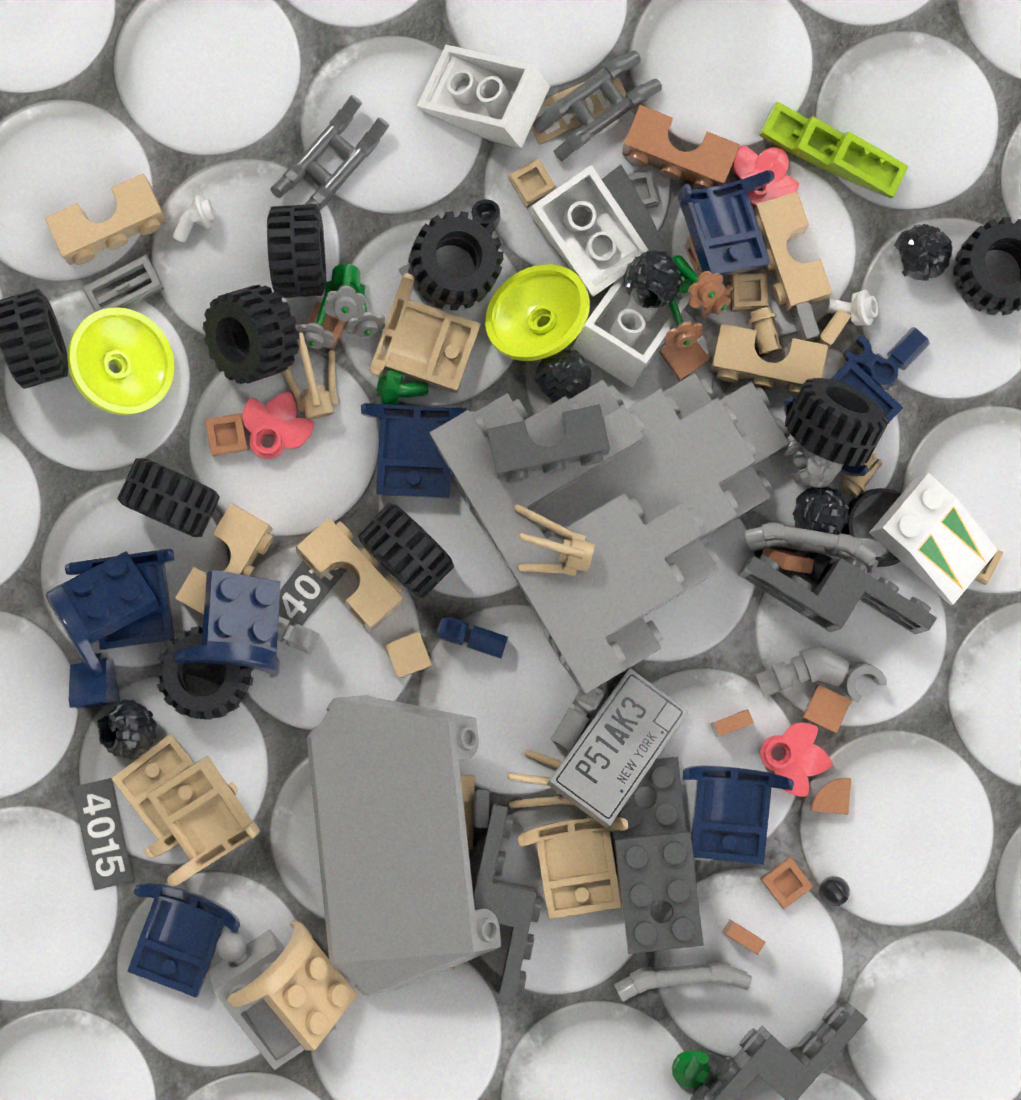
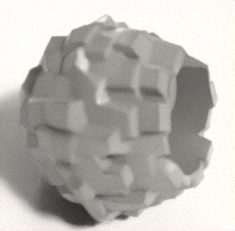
(818, 470)

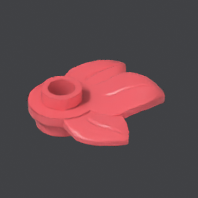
(775, 159)
(275, 420)
(800, 756)

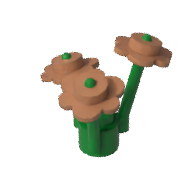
(704, 291)

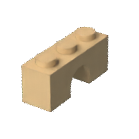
(135, 214)
(795, 281)
(736, 358)
(245, 538)
(332, 548)

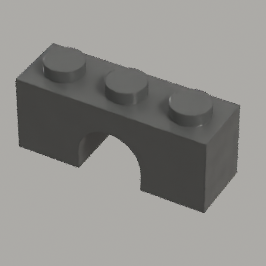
(517, 454)

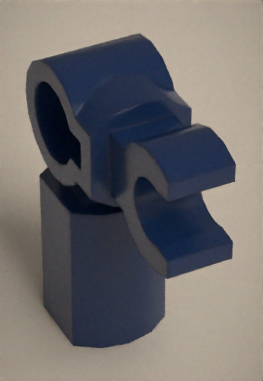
(900, 356)
(478, 638)

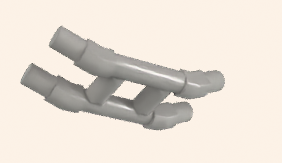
(782, 536)
(711, 972)

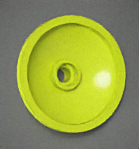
(528, 302)
(137, 350)

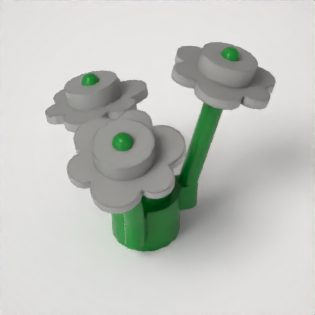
(345, 299)

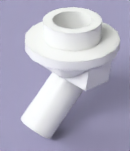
(200, 212)
(861, 308)

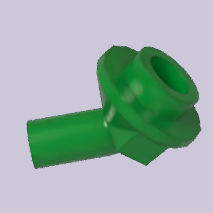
(392, 389)
(690, 1068)

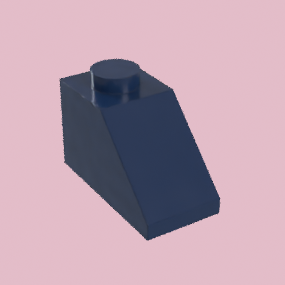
(92, 691)

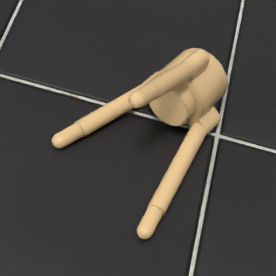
(316, 400)
(574, 553)
(537, 780)

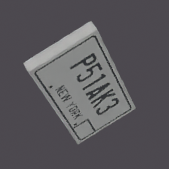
(618, 748)

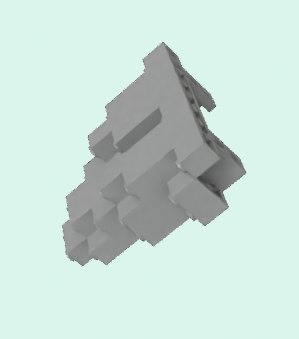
(669, 481)

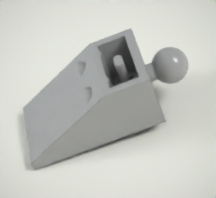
(240, 967)

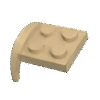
(424, 342)
(145, 775)
(202, 817)
(576, 865)
(301, 989)

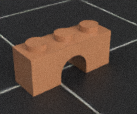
(649, 144)

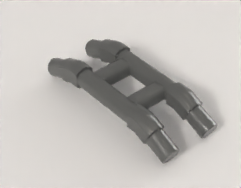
(592, 125)
(327, 138)

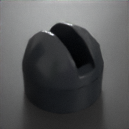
(487, 206)
(819, 567)
(828, 896)

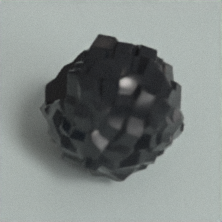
(924, 252)
(655, 277)
(563, 375)
(821, 510)
(127, 730)

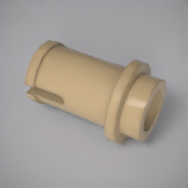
(766, 331)
(854, 485)

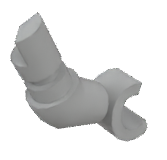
(817, 665)

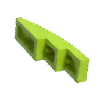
(833, 151)

